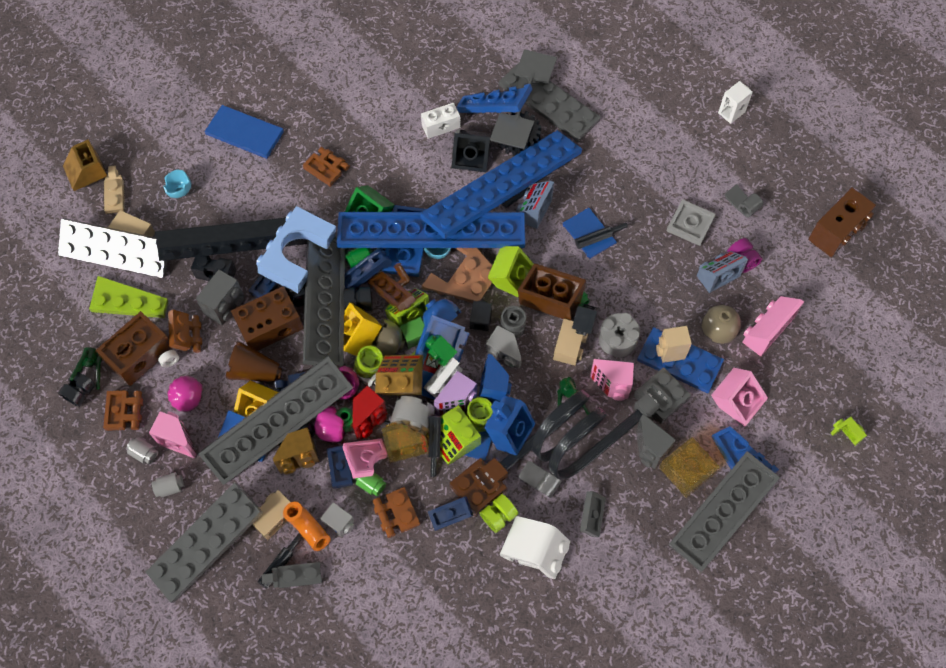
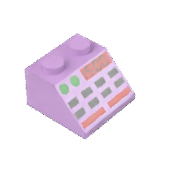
(458, 391)

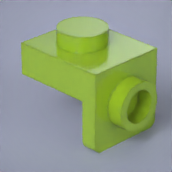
(852, 430)

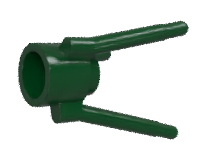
(88, 359)
(568, 388)

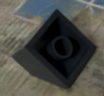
(471, 150)

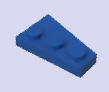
(734, 446)

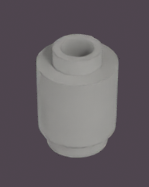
(141, 450)
(167, 485)

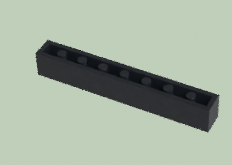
(218, 239)

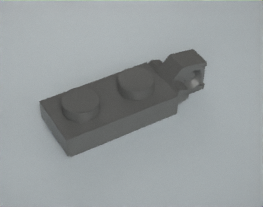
(294, 575)

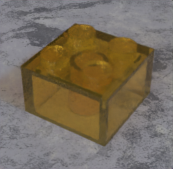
(689, 467)

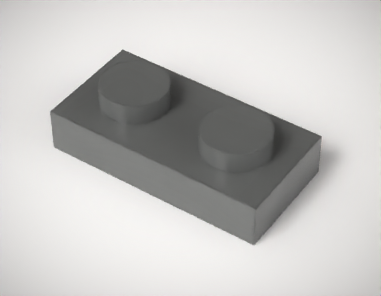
(592, 514)

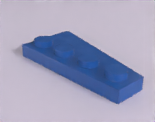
(495, 101)

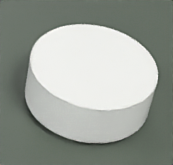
(168, 358)

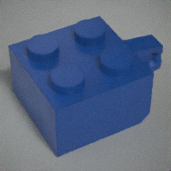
(509, 424)

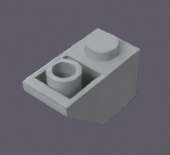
(504, 346)

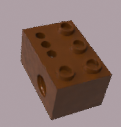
(842, 222)
(267, 319)
(134, 348)

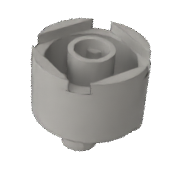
(619, 335)
(412, 414)

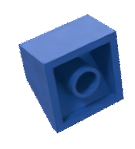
(494, 381)

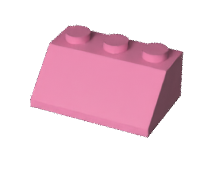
(771, 324)

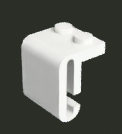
(536, 546)

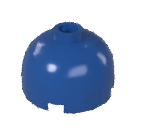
(442, 308)

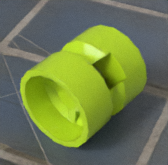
(368, 361)
(479, 412)
(499, 513)

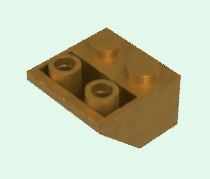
(83, 165)
(296, 452)

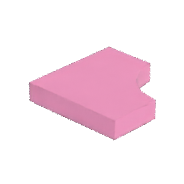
(363, 455)

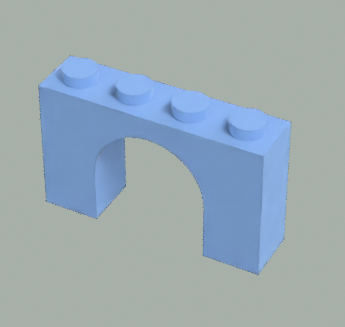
(298, 225)

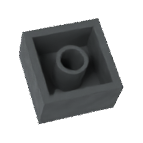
(220, 297)

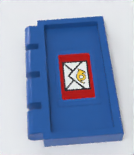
(451, 332)

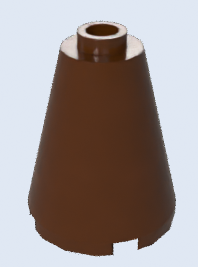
(252, 365)

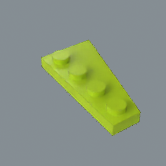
(125, 300)

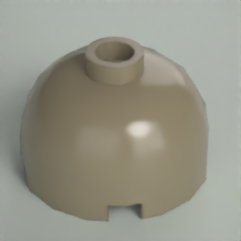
(721, 324)
(389, 338)

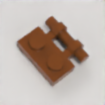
(324, 170)
(179, 331)
(116, 410)
(402, 509)

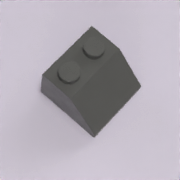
(652, 442)

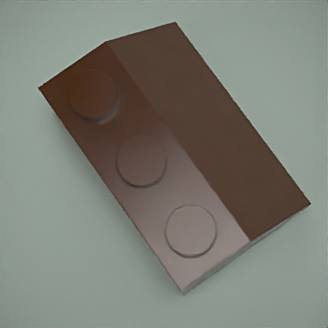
(551, 292)

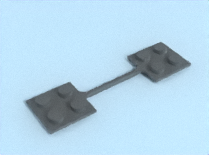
(514, 129)

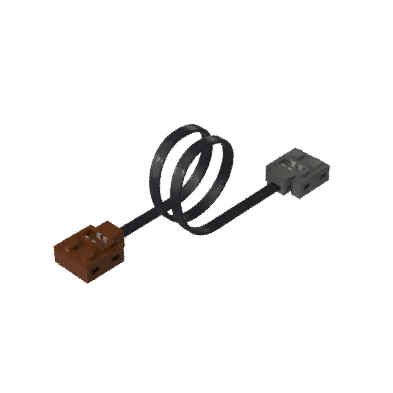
(656, 398)

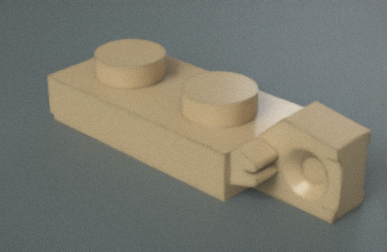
(113, 191)

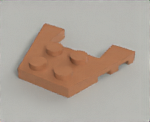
(468, 282)

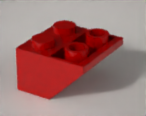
(368, 411)

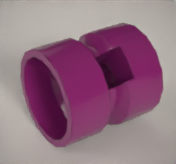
(745, 248)

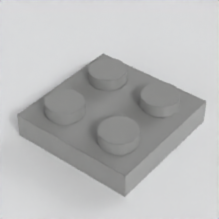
(691, 222)

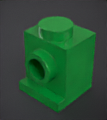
(440, 349)

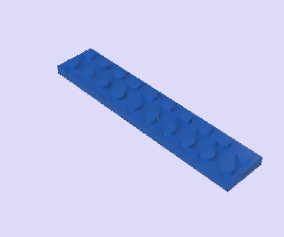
(500, 184)
(411, 231)

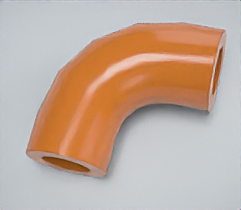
(306, 525)

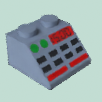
(536, 203)
(721, 270)

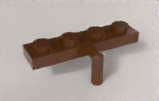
(393, 291)

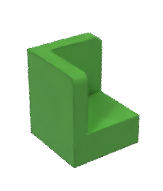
(412, 332)

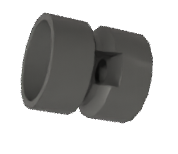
(514, 320)

